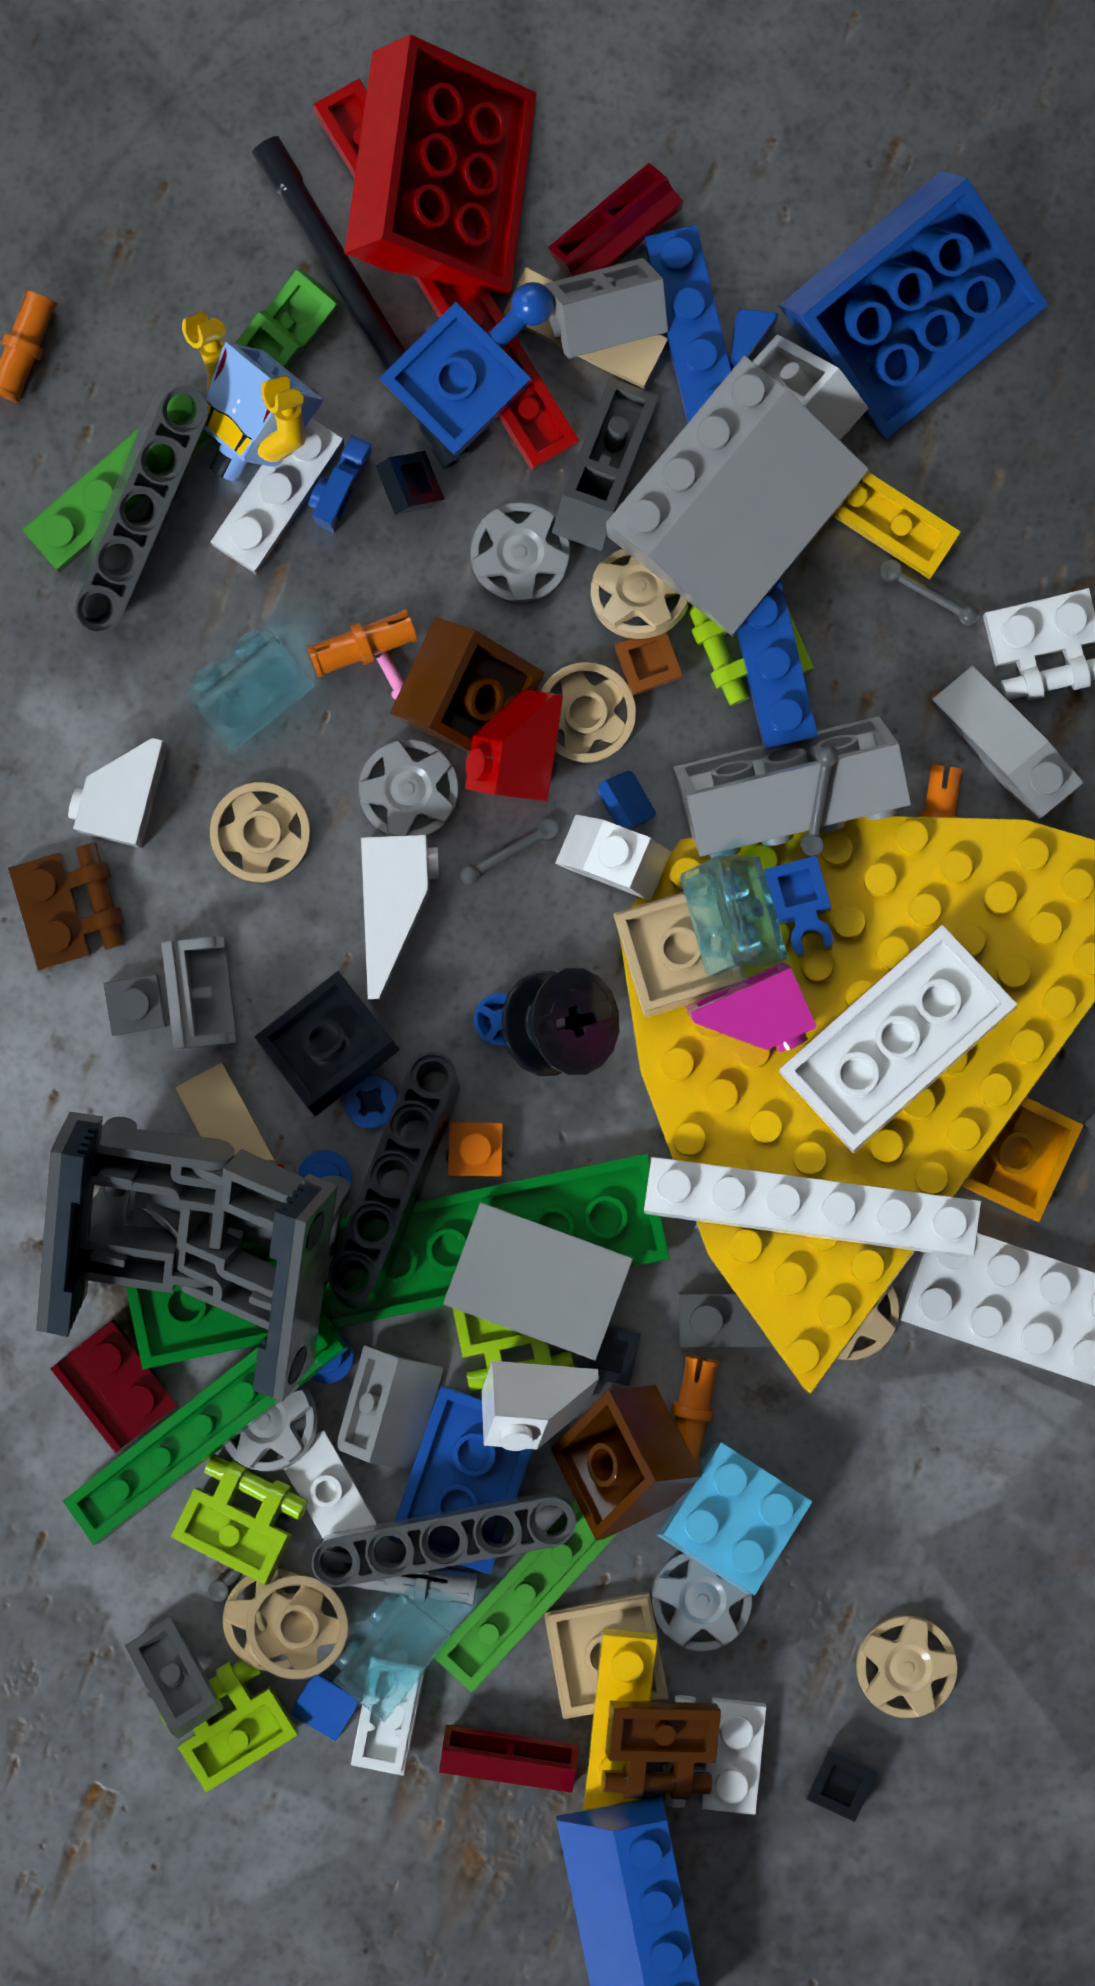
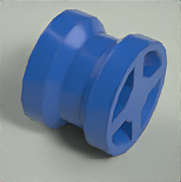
(489, 1019)
(373, 1102)

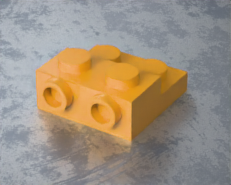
(1026, 1160)

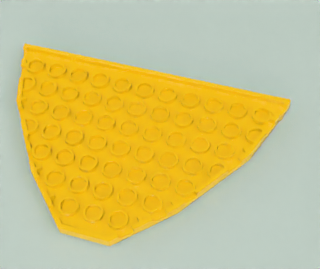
(1017, 905)

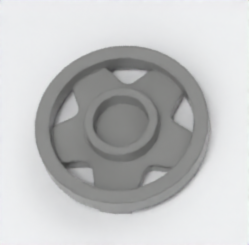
(519, 553)
(408, 788)
(277, 1432)
(699, 1603)

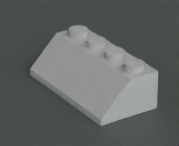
(772, 793)

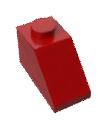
(516, 748)

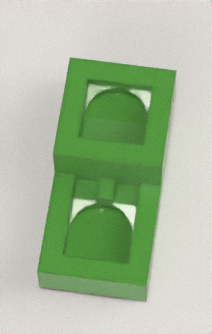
(291, 319)

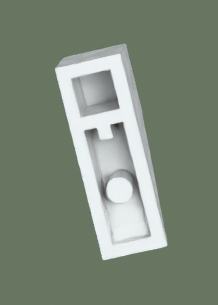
(394, 893)

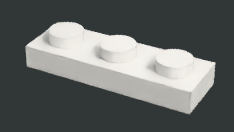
(275, 499)

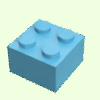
(734, 1518)

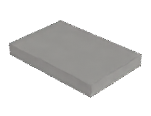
(537, 1281)

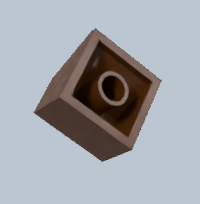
(460, 683)
(625, 1460)

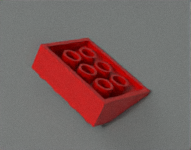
(440, 168)

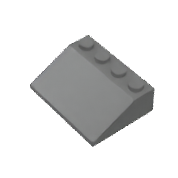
(736, 496)

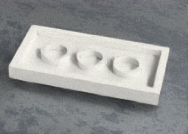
(898, 1039)
(1009, 1305)

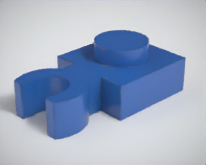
(333, 494)
(799, 897)

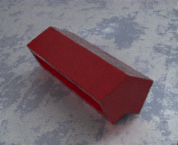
(617, 224)
(508, 1767)

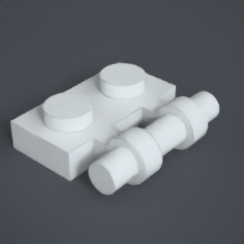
(1039, 630)
(737, 1759)

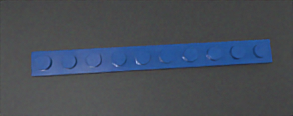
(700, 368)

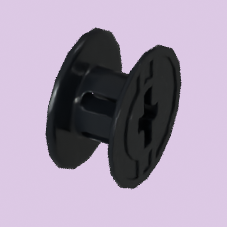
(570, 1049)

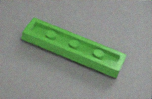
(71, 521)
(518, 1602)

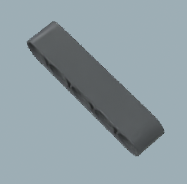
(141, 533)
(423, 1557)

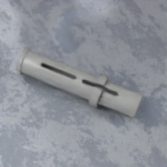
(433, 1584)

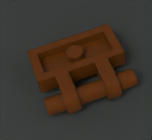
(51, 910)
(660, 1733)

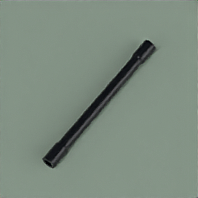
(289, 184)

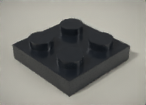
(326, 1043)

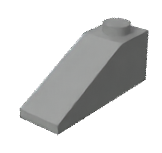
(1007, 744)

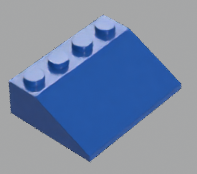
(916, 301)

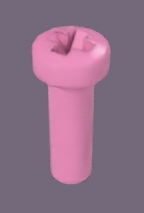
(391, 673)

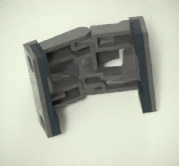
(179, 1185)

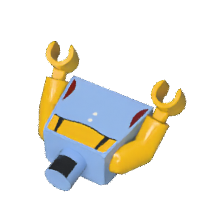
(251, 401)

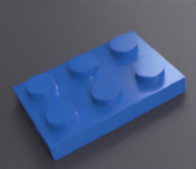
(460, 1472)

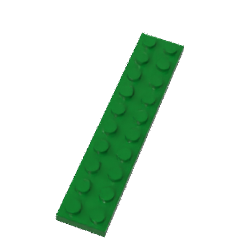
(589, 1202)

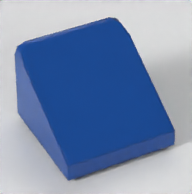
(749, 332)
(626, 800)
(324, 1706)

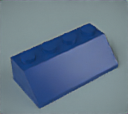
(628, 1895)

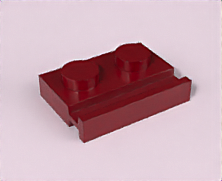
(112, 1387)

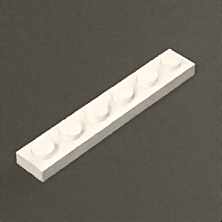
(812, 1207)

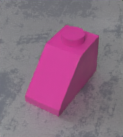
(758, 1010)

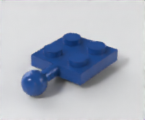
(460, 375)

